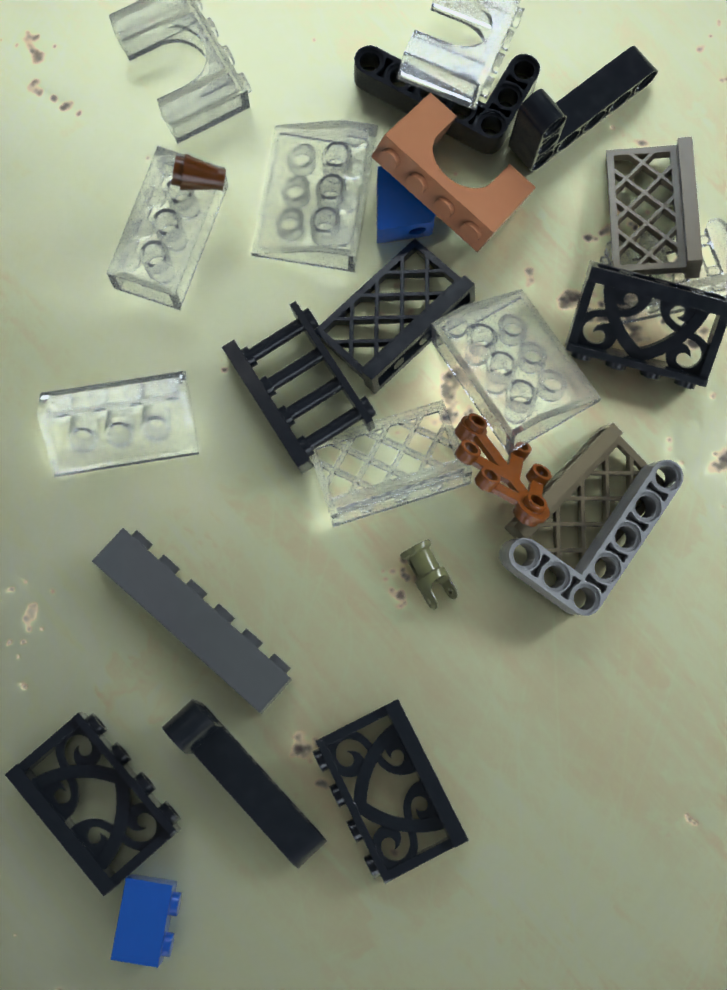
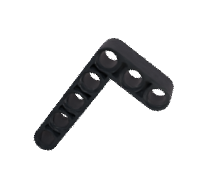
(549, 127)
(466, 130)
(202, 734)

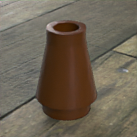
(196, 174)

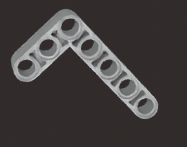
(603, 546)

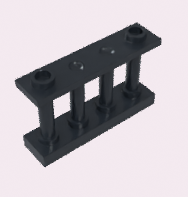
(283, 418)

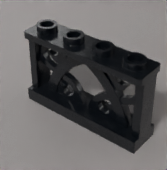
(620, 282)
(41, 791)
(435, 817)

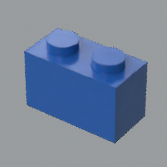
(145, 920)

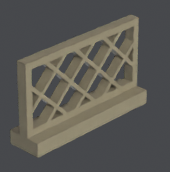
(684, 204)
(572, 477)

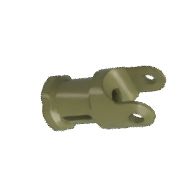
(428, 572)

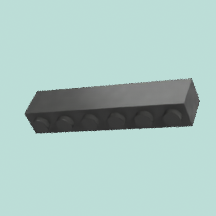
(192, 620)

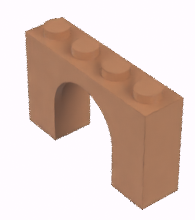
(469, 212)

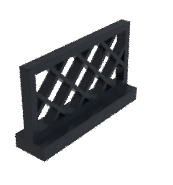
(412, 338)

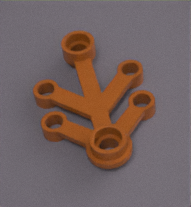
(529, 504)

